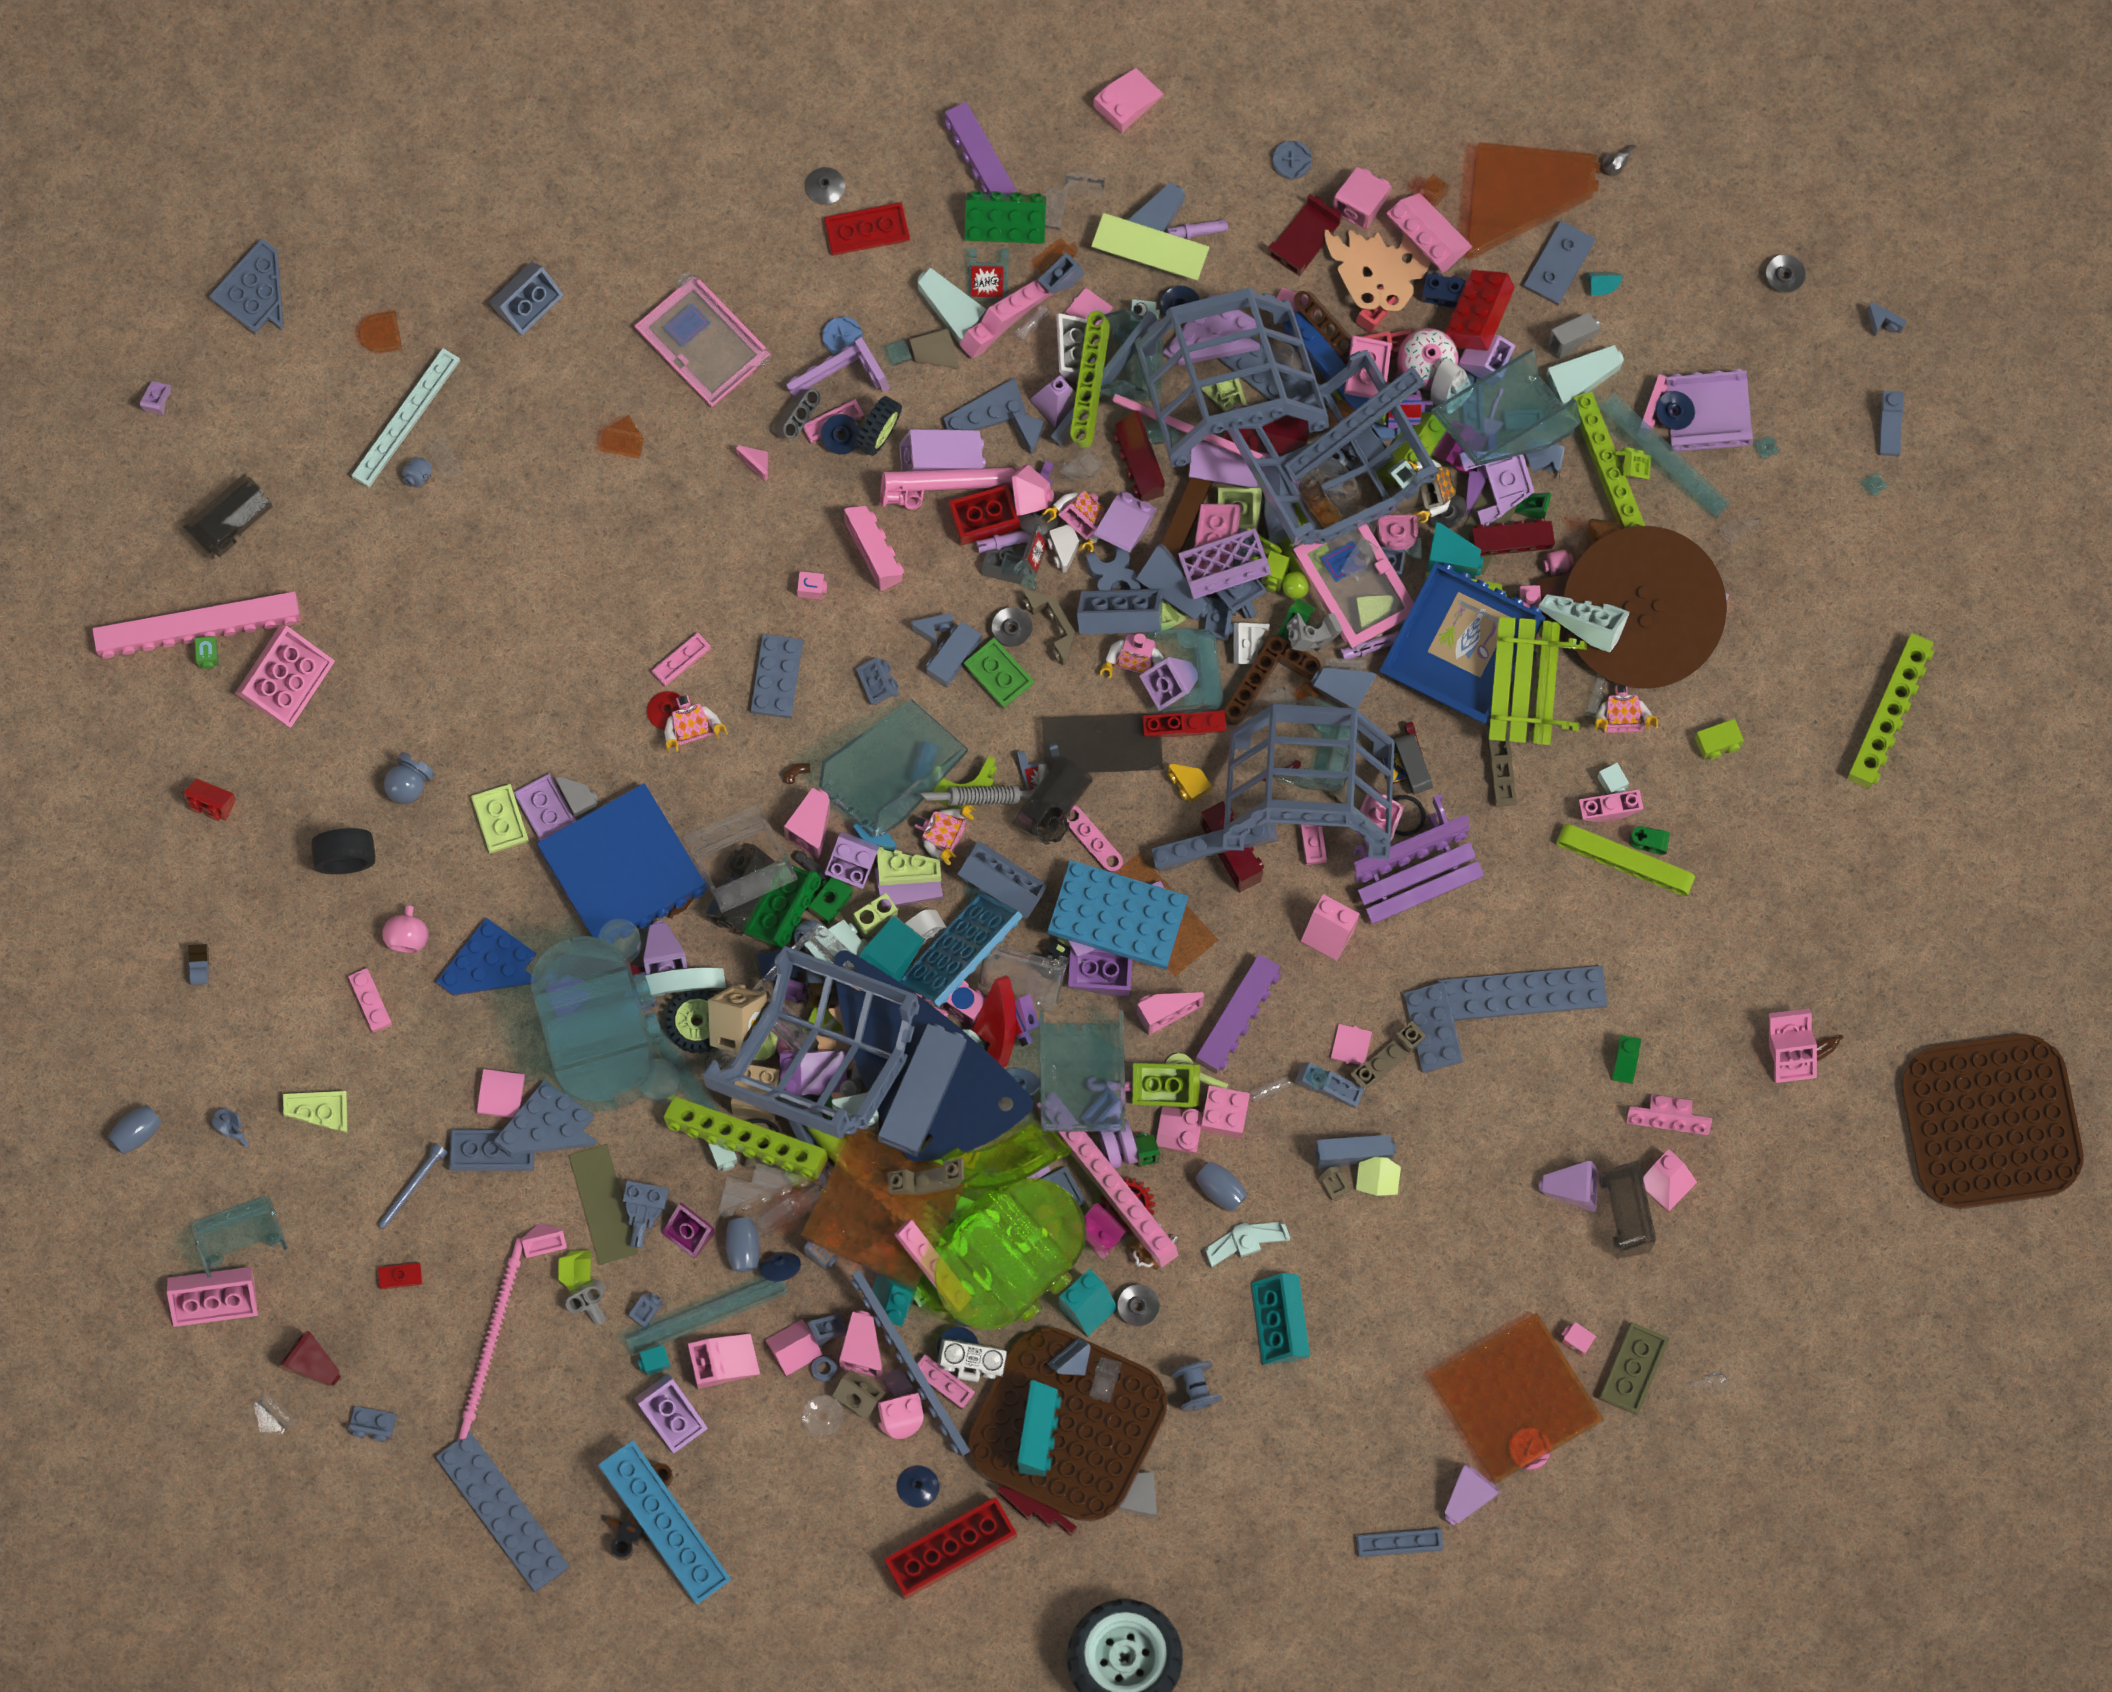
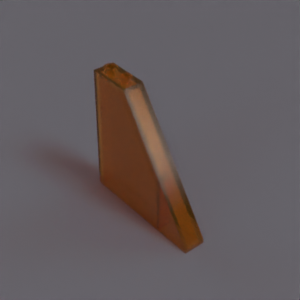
(1523, 189)

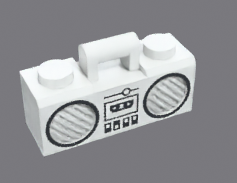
(979, 1357)

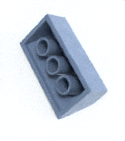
(1120, 611)
(1002, 879)

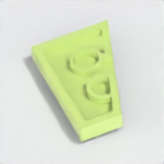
(900, 868)
(318, 1108)

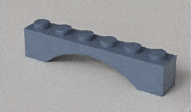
(1189, 850)

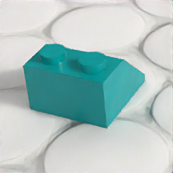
(894, 1298)

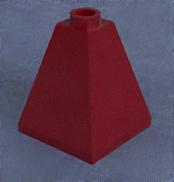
(310, 1361)

